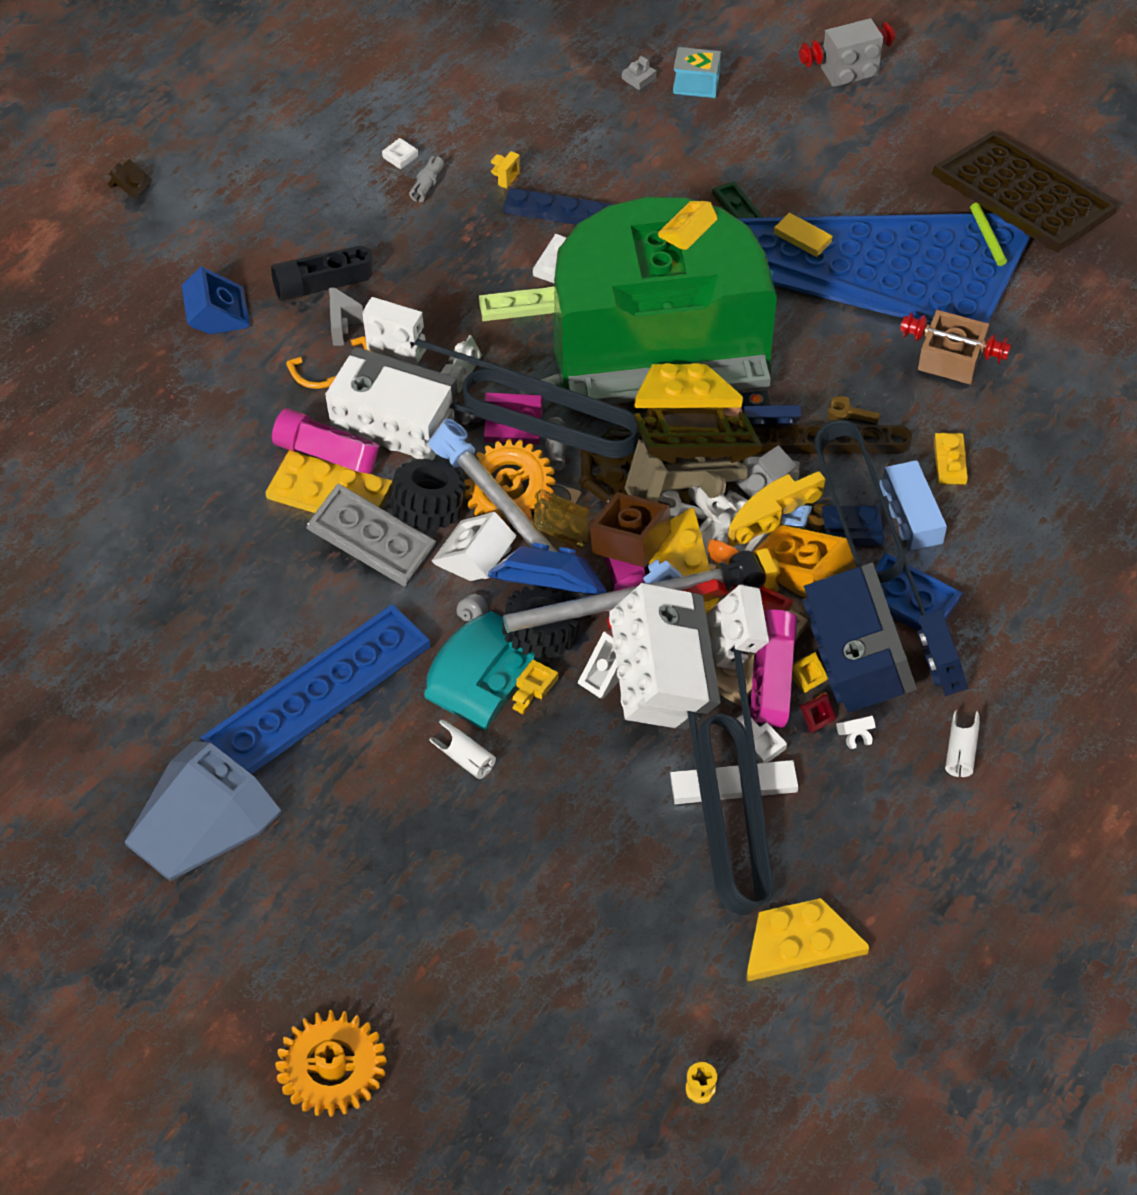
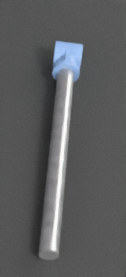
(450, 444)

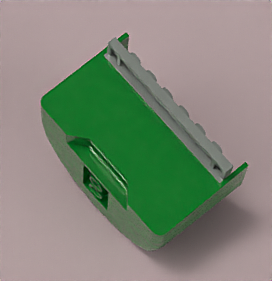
(644, 302)

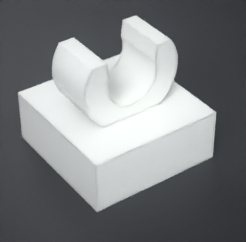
(856, 727)

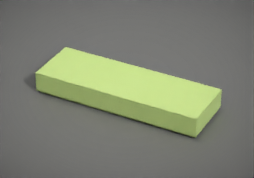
(517, 304)

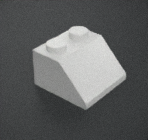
(475, 546)

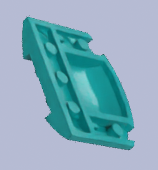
(476, 671)

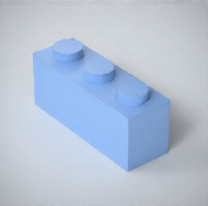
(913, 505)

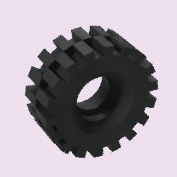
(544, 638)

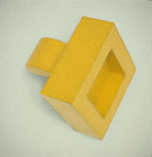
(506, 168)

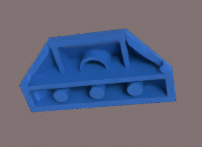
(550, 569)

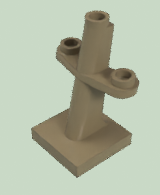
(651, 476)

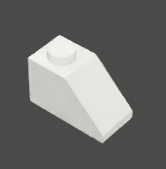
(601, 669)

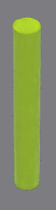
(988, 234)

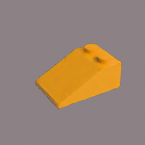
(806, 556)

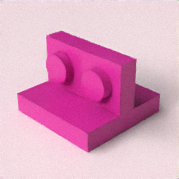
(522, 403)

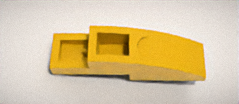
(764, 509)

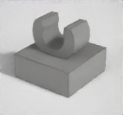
(639, 73)

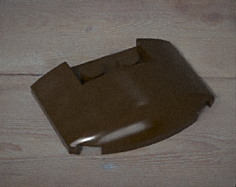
(697, 434)

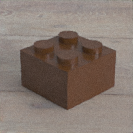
(630, 529)

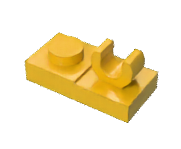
(950, 458)

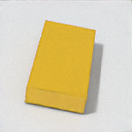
(803, 234)

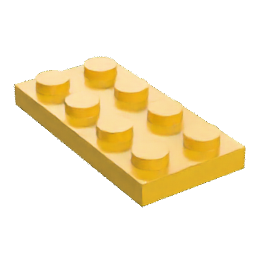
(309, 480)

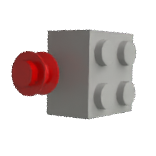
(849, 51)

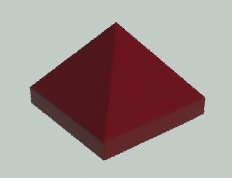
(818, 712)

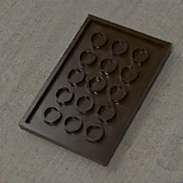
(1024, 191)

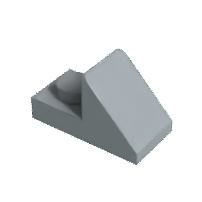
(343, 312)
(768, 469)

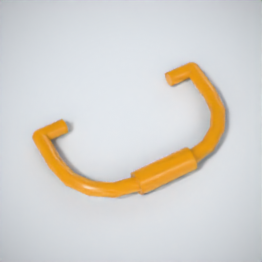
(318, 385)

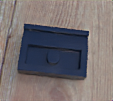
(781, 415)
(862, 521)

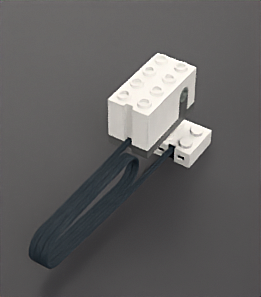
(406, 403)
(672, 678)

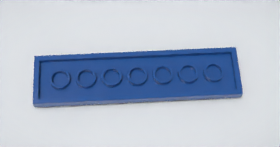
(318, 690)

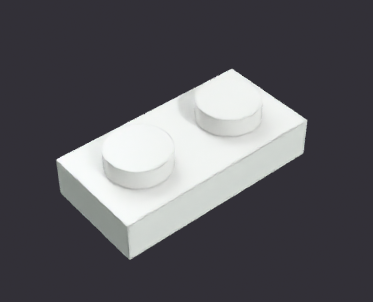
(546, 264)

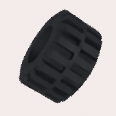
(427, 493)

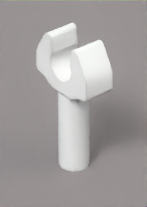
(677, 507)

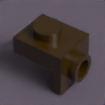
(129, 178)

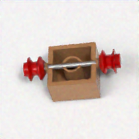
(953, 344)

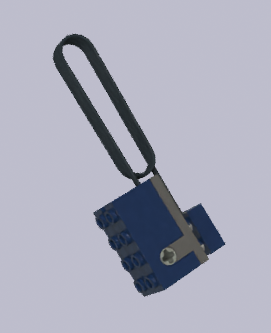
(855, 623)

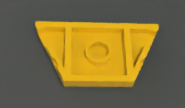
(685, 387)
(684, 545)
(800, 939)

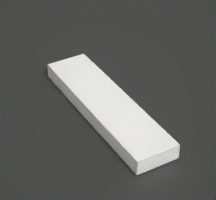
(773, 778)

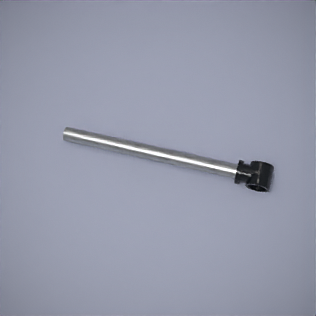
(740, 570)

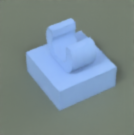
(661, 572)

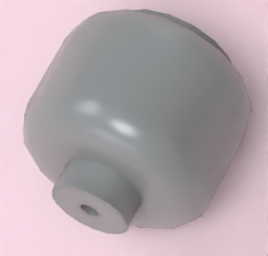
(472, 607)

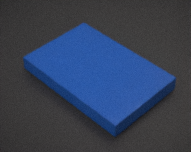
(901, 599)

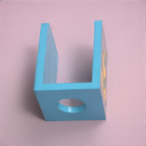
(696, 72)

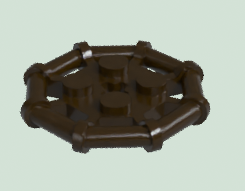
(611, 469)

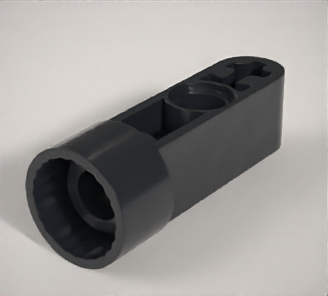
(321, 272)

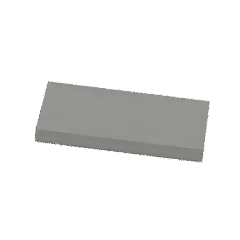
(371, 534)

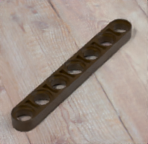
(802, 445)

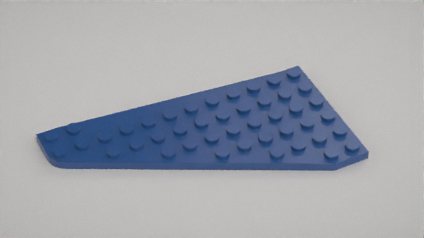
(899, 263)

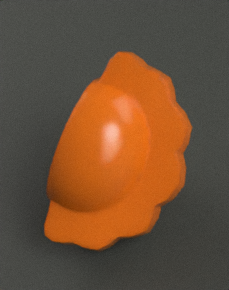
(720, 551)

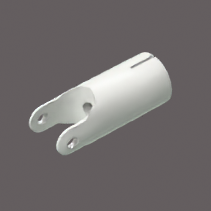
(711, 506)
(962, 748)
(466, 752)

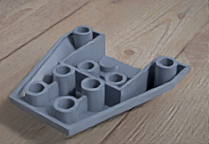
(200, 811)

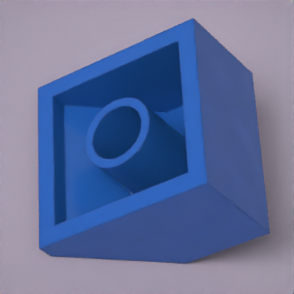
(214, 303)

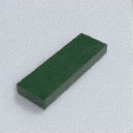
(735, 201)

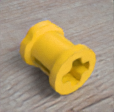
(709, 1079)

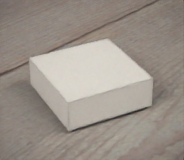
(400, 153)

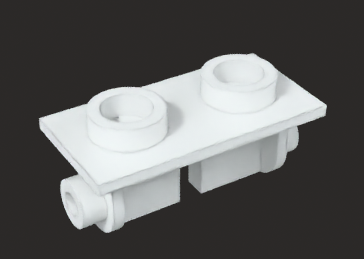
(460, 368)

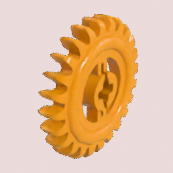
(532, 467)
(326, 1040)

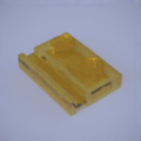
(561, 518)

